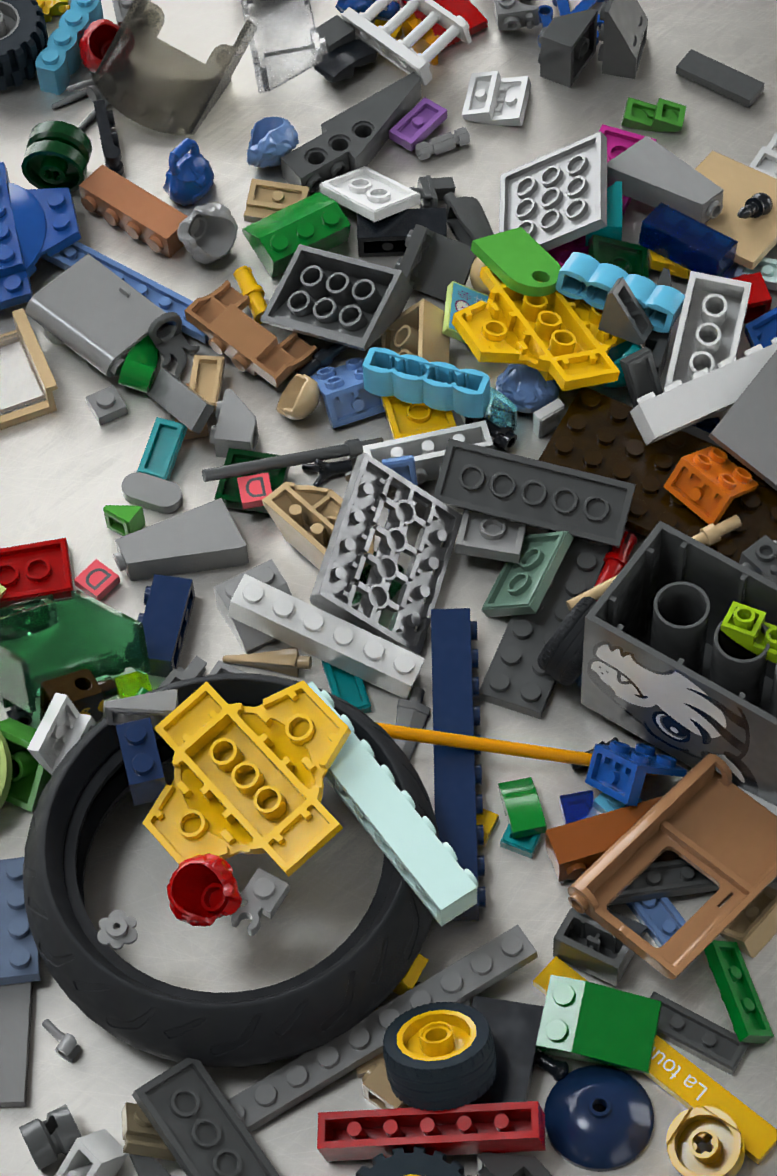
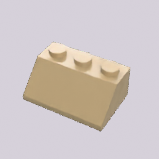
(419, 333)

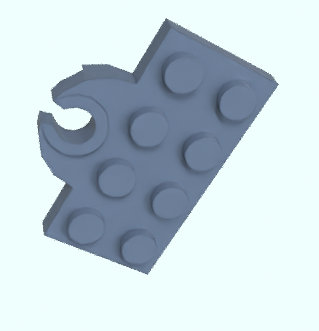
(17, 946)

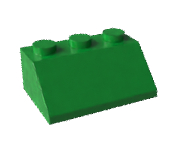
(309, 222)

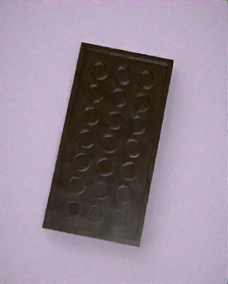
(604, 441)

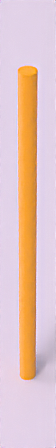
(488, 745)

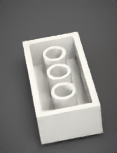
(708, 325)

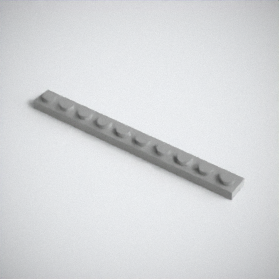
(365, 1040)

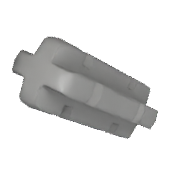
(442, 143)

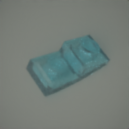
(501, 410)

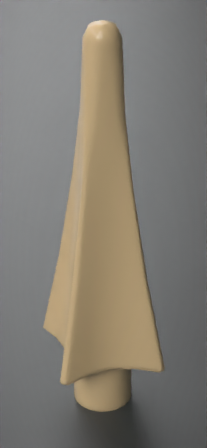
(282, 661)

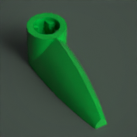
(140, 366)

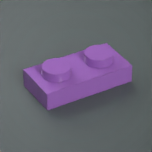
(418, 124)

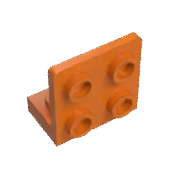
(709, 483)

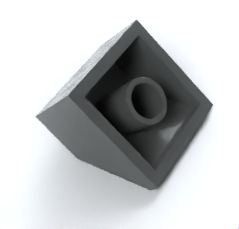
(567, 46)

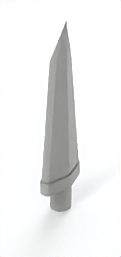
(411, 714)

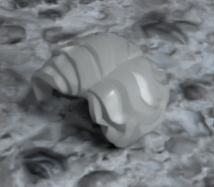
(208, 232)

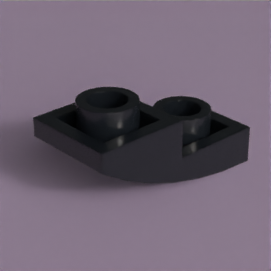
(342, 61)

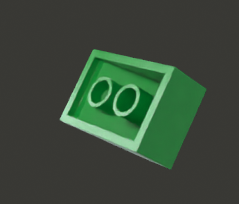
(598, 1024)

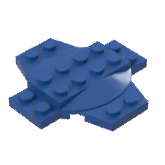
(30, 226)

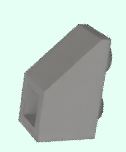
(235, 426)

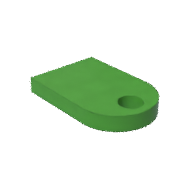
(518, 262)

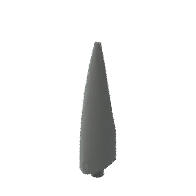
(466, 218)

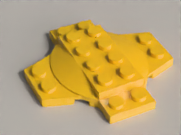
(543, 332)
(248, 777)

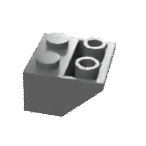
(592, 948)

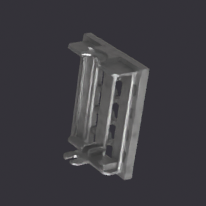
(368, 490)

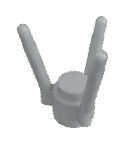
(92, 92)

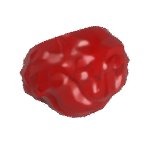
(96, 42)
(203, 890)

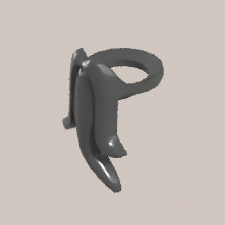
(171, 341)

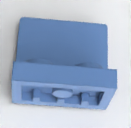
(345, 393)

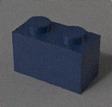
(141, 760)

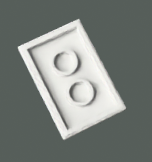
(370, 193)

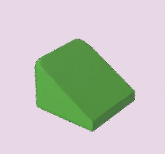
(124, 518)

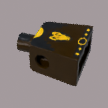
(81, 689)

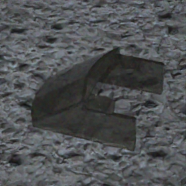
(159, 82)

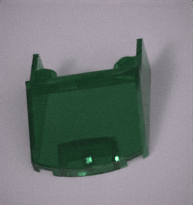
(61, 637)

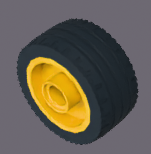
(439, 1056)

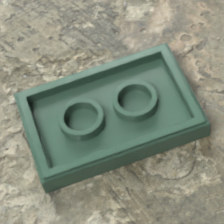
(525, 583)

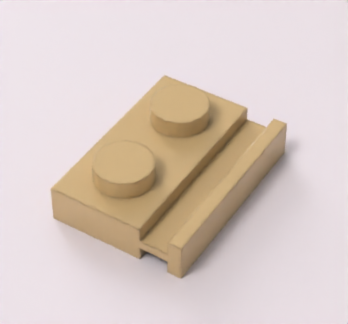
(270, 197)

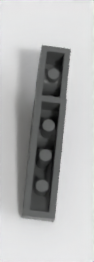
(352, 136)

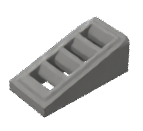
(152, 705)

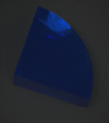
(576, 805)

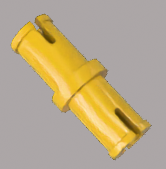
(255, 292)

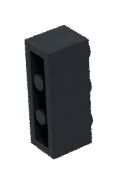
(389, 234)

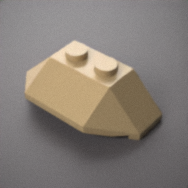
(306, 518)

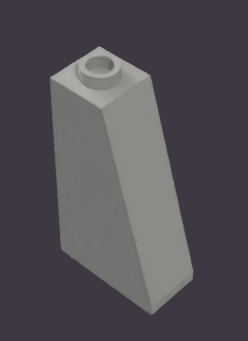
(658, 176)
(183, 544)

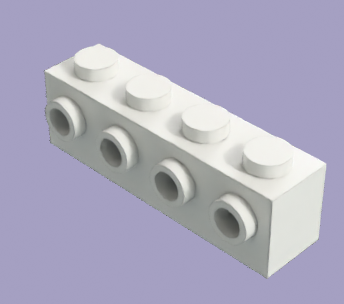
(430, 447)

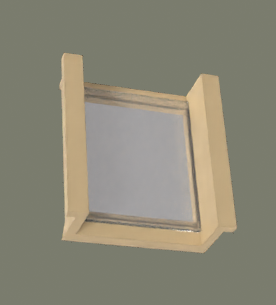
(24, 375)

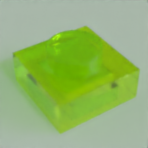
(130, 684)

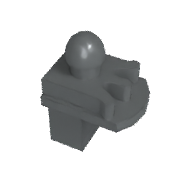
(433, 190)

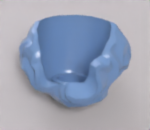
(270, 141)
(526, 388)

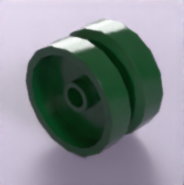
(56, 156)

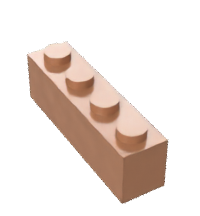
(132, 210)

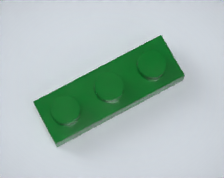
(738, 992)

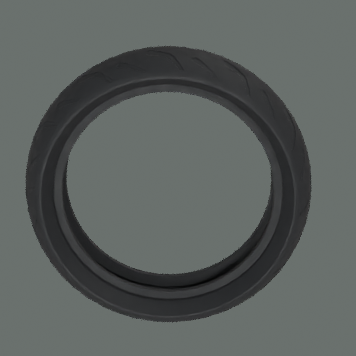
(188, 1023)

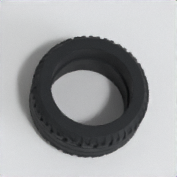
(564, 651)

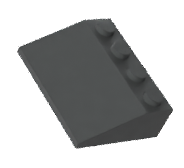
(337, 298)

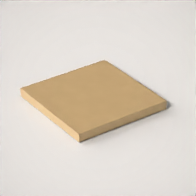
(739, 184)

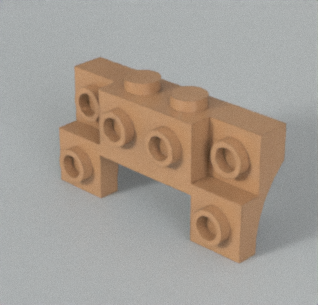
(245, 340)

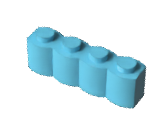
(62, 52)
(589, 280)
(431, 383)

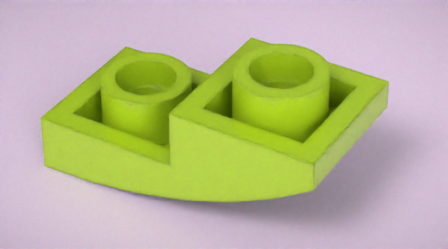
(741, 628)

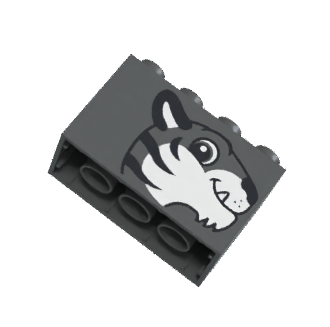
(671, 672)

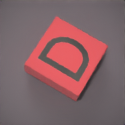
(254, 489)
(97, 580)

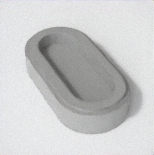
(151, 492)

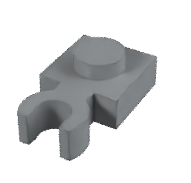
(260, 896)

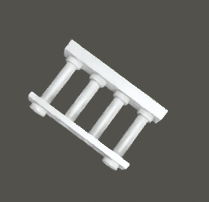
(399, 51)

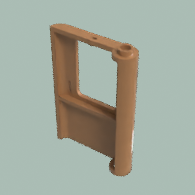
(710, 828)

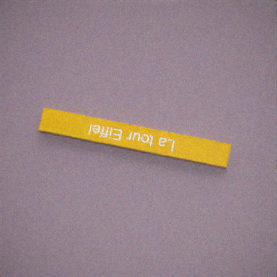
(688, 1082)

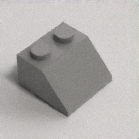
(249, 637)

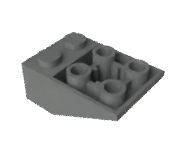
(622, 37)

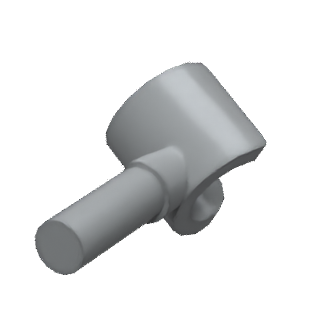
(68, 1045)

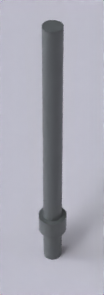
(349, 449)

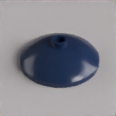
(598, 1138)

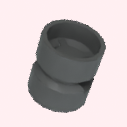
(51, 1136)

